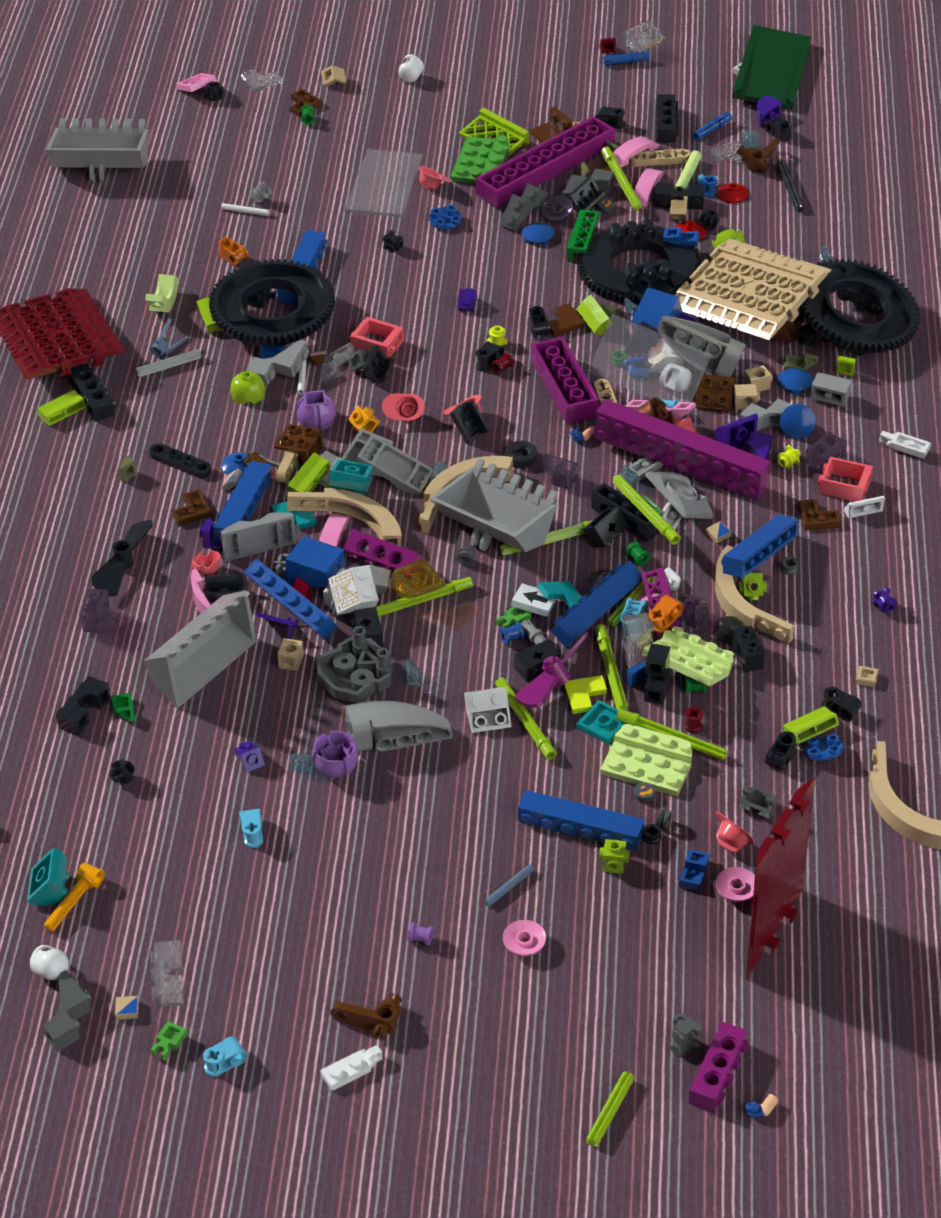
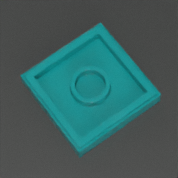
(600, 722)

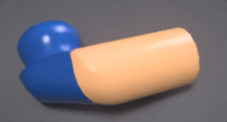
(583, 436)
(760, 1110)

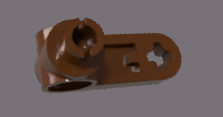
(755, 158)
(380, 1021)

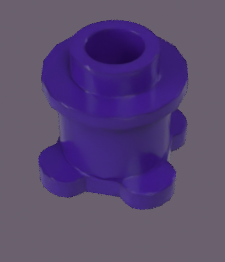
(884, 600)

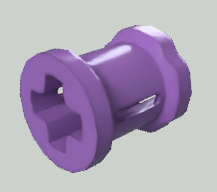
(420, 934)

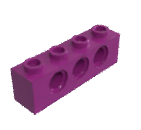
(358, 541)
(724, 1053)

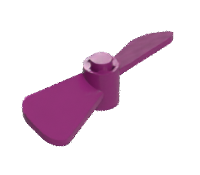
(554, 674)

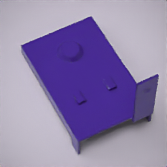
(282, 621)

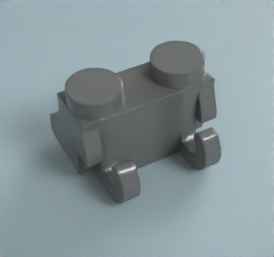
(758, 800)
(682, 1035)

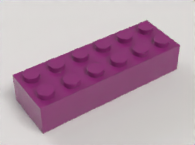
(564, 380)

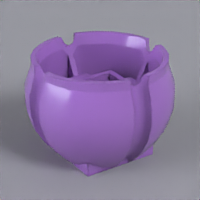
(316, 410)
(332, 748)

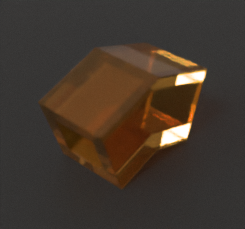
(254, 457)

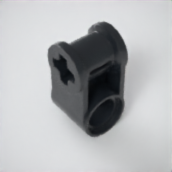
(612, 116)
(779, 128)
(538, 321)
(488, 353)
(842, 703)
(782, 750)

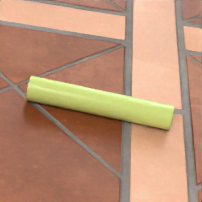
(688, 171)

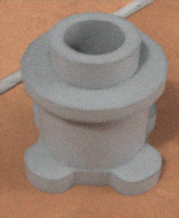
(260, 192)

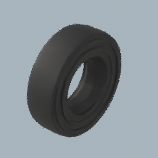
(522, 446)

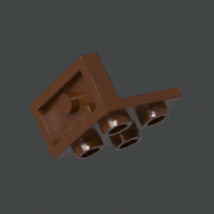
(558, 123)
(715, 393)
(300, 440)

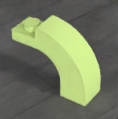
(164, 295)

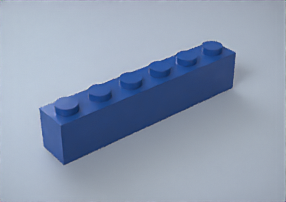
(309, 252)
(244, 497)
(760, 546)
(290, 599)
(598, 603)
(580, 819)

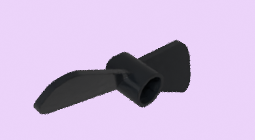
(112, 572)

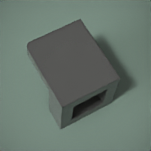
(358, 360)

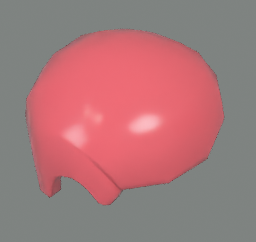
(207, 564)

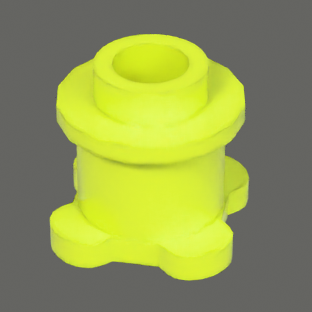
(497, 335)
(789, 457)

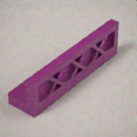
(665, 589)

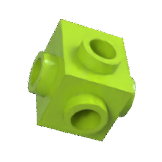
(757, 580)
(614, 856)

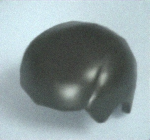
(725, 626)

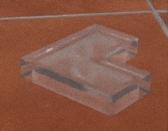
(260, 82)
(727, 151)
(332, 362)

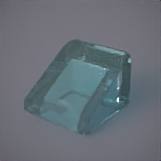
(750, 139)
(825, 254)
(414, 674)
(300, 762)

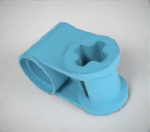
(634, 607)
(252, 827)
(224, 1054)

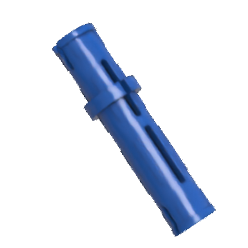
(625, 58)
(716, 123)

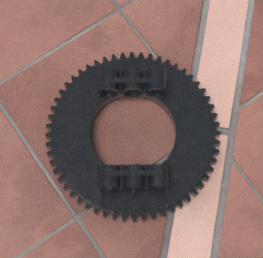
(631, 283)
(868, 289)
(230, 302)

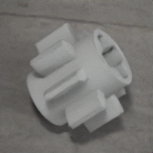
(280, 565)

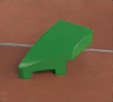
(123, 707)

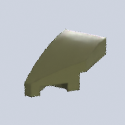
(799, 363)

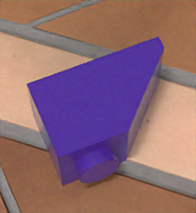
(768, 109)
(759, 444)

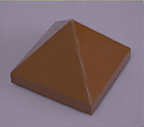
(316, 357)

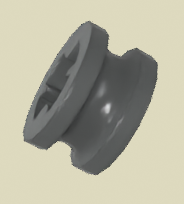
(463, 559)
(789, 570)
(664, 818)

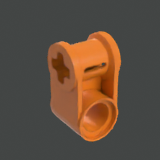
(232, 251)
(665, 612)

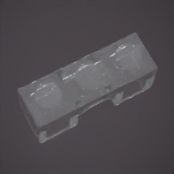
(167, 988)

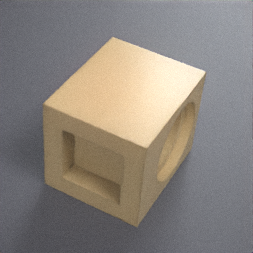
(758, 376)
(745, 395)
(290, 654)

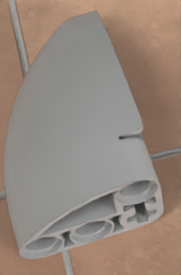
(724, 351)
(394, 725)

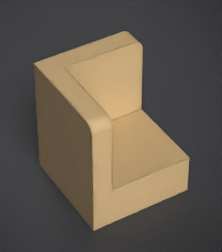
(333, 74)
(678, 209)

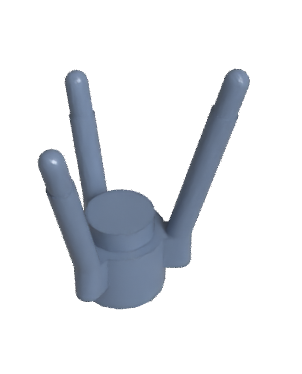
(160, 345)

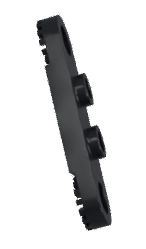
(180, 460)

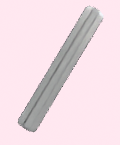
(168, 363)

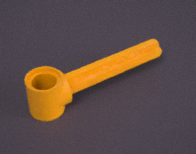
(87, 878)

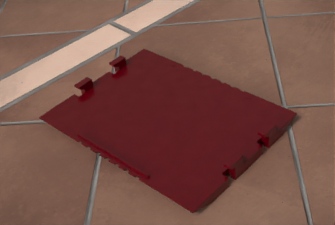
(57, 333)
(780, 874)

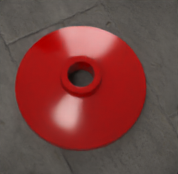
(732, 192)
(690, 226)

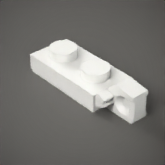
(905, 443)
(351, 1067)

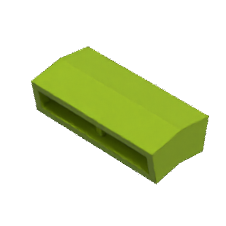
(203, 306)
(593, 315)
(61, 407)
(310, 474)
(812, 724)

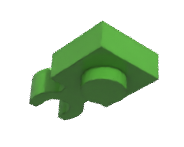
(513, 616)
(169, 1037)

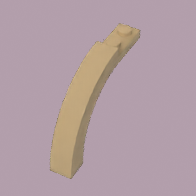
(449, 475)
(350, 504)
(737, 606)
(894, 812)

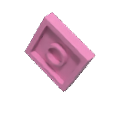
(195, 82)

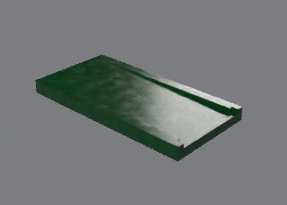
(772, 66)

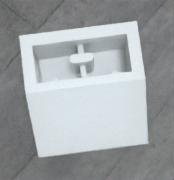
(487, 709)

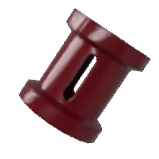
(502, 363)
(693, 722)

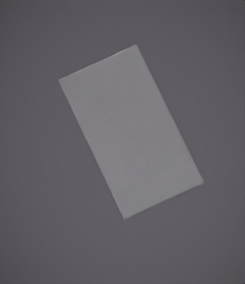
(384, 182)
(648, 362)

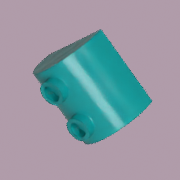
(351, 476)
(48, 879)

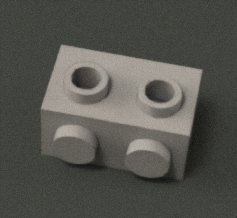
(830, 389)

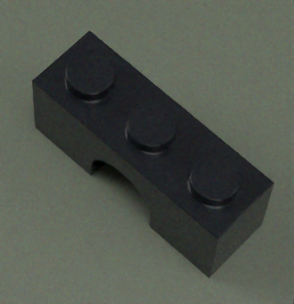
(666, 193)
(658, 669)
(73, 715)

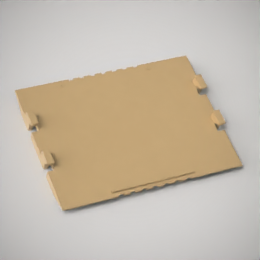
(750, 288)

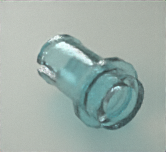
(438, 468)

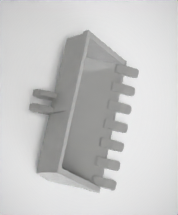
(99, 146)
(498, 508)
(203, 648)

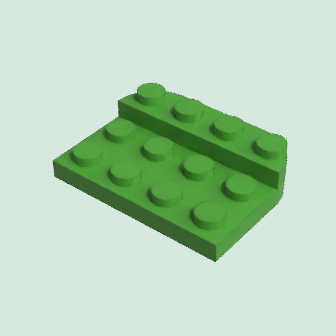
(479, 157)

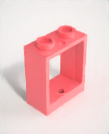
(392, 332)
(846, 469)

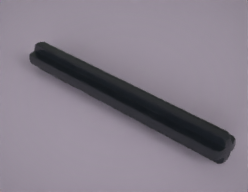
(790, 185)

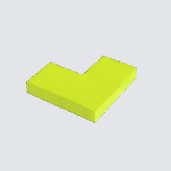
(581, 689)

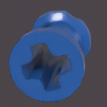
(709, 182)
(511, 633)

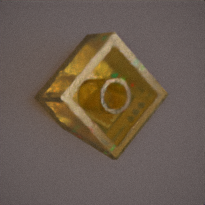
(416, 579)

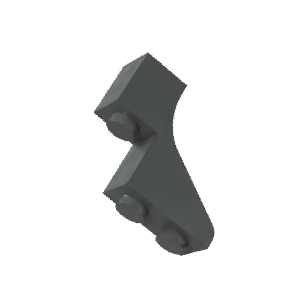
(602, 178)
(520, 207)
(74, 1003)

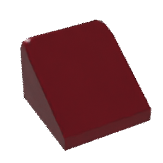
(607, 45)
(302, 588)

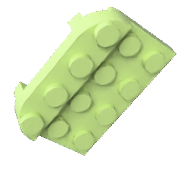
(695, 656)
(648, 757)

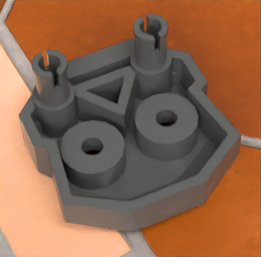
(355, 668)

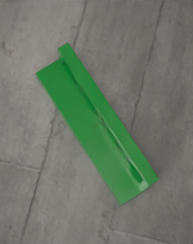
(578, 232)

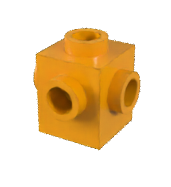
(361, 417)

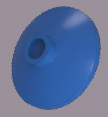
(233, 462)

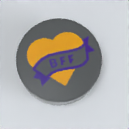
(605, 205)
(644, 792)

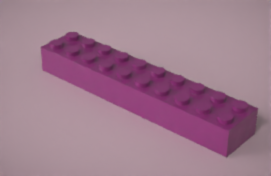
(544, 161)
(681, 449)

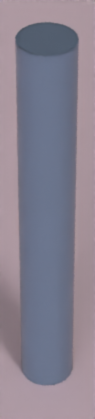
(508, 885)

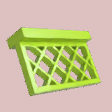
(502, 127)

